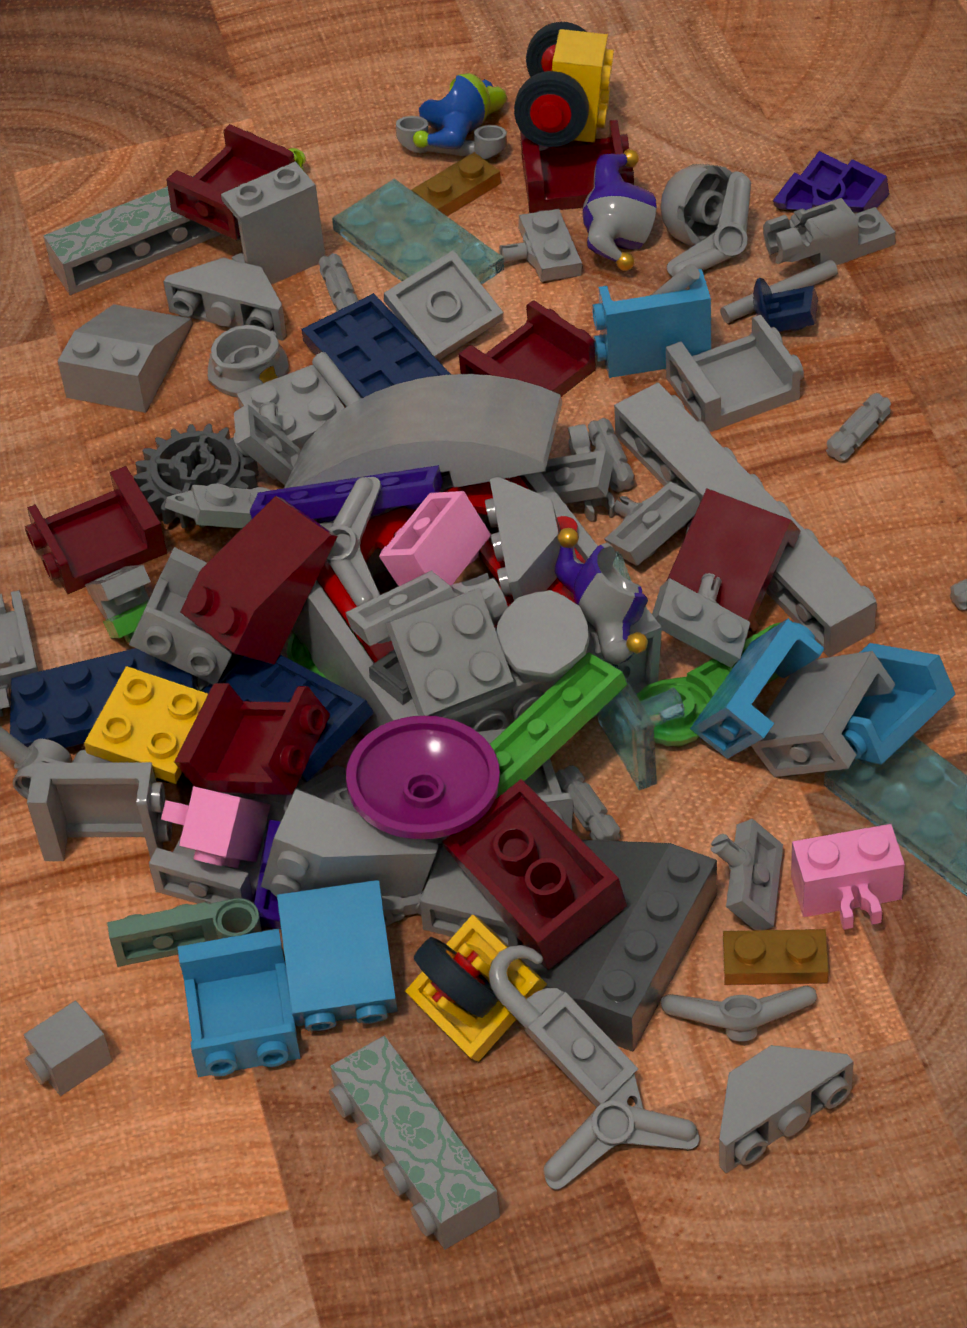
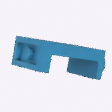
(641, 328)
(729, 718)
(889, 720)
(337, 955)
(238, 1003)

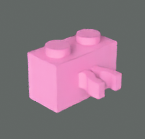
(437, 537)
(219, 826)
(848, 873)

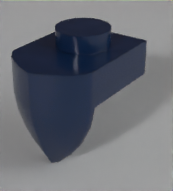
(785, 309)

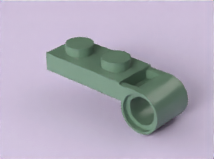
(160, 933)

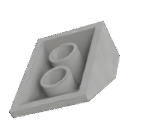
(121, 356)
(335, 847)

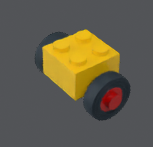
(566, 87)

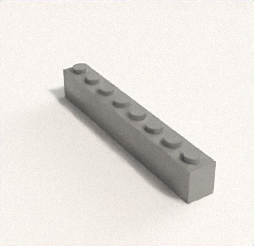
(807, 579)

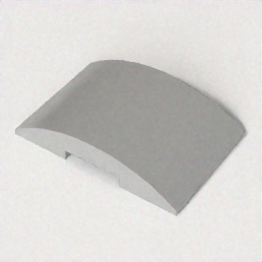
(459, 421)

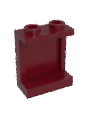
(239, 162)
(565, 174)
(540, 352)
(97, 534)
(738, 546)
(251, 744)

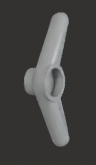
(730, 235)
(346, 553)
(740, 1012)
(613, 1125)

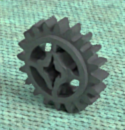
(189, 461)

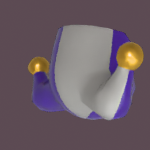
(617, 211)
(604, 596)

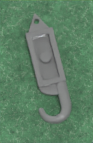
(215, 504)
(566, 1034)

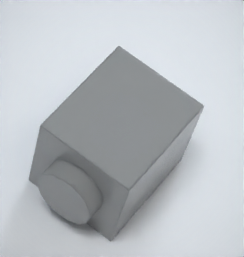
(66, 1049)

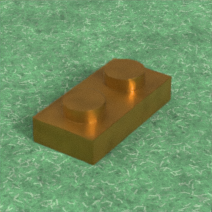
(459, 184)
(775, 957)

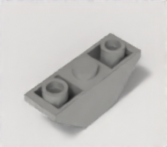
(226, 295)
(524, 538)
(777, 1097)

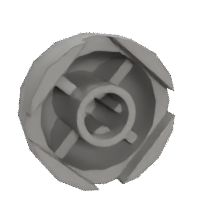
(694, 202)

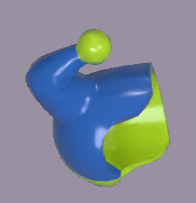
(459, 112)

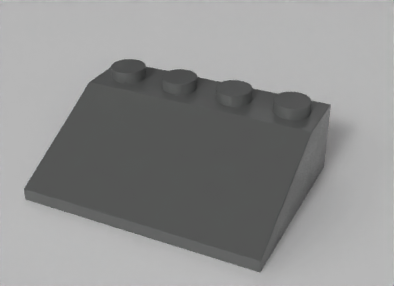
(634, 956)

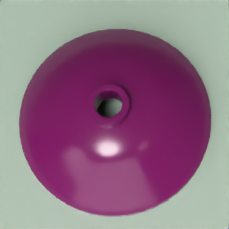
(422, 777)

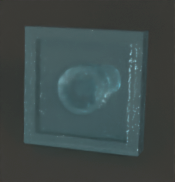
(631, 728)

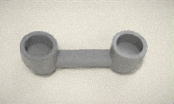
(487, 142)

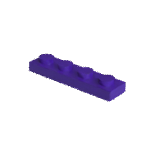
(326, 499)

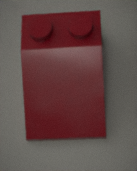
(260, 581)
(537, 874)

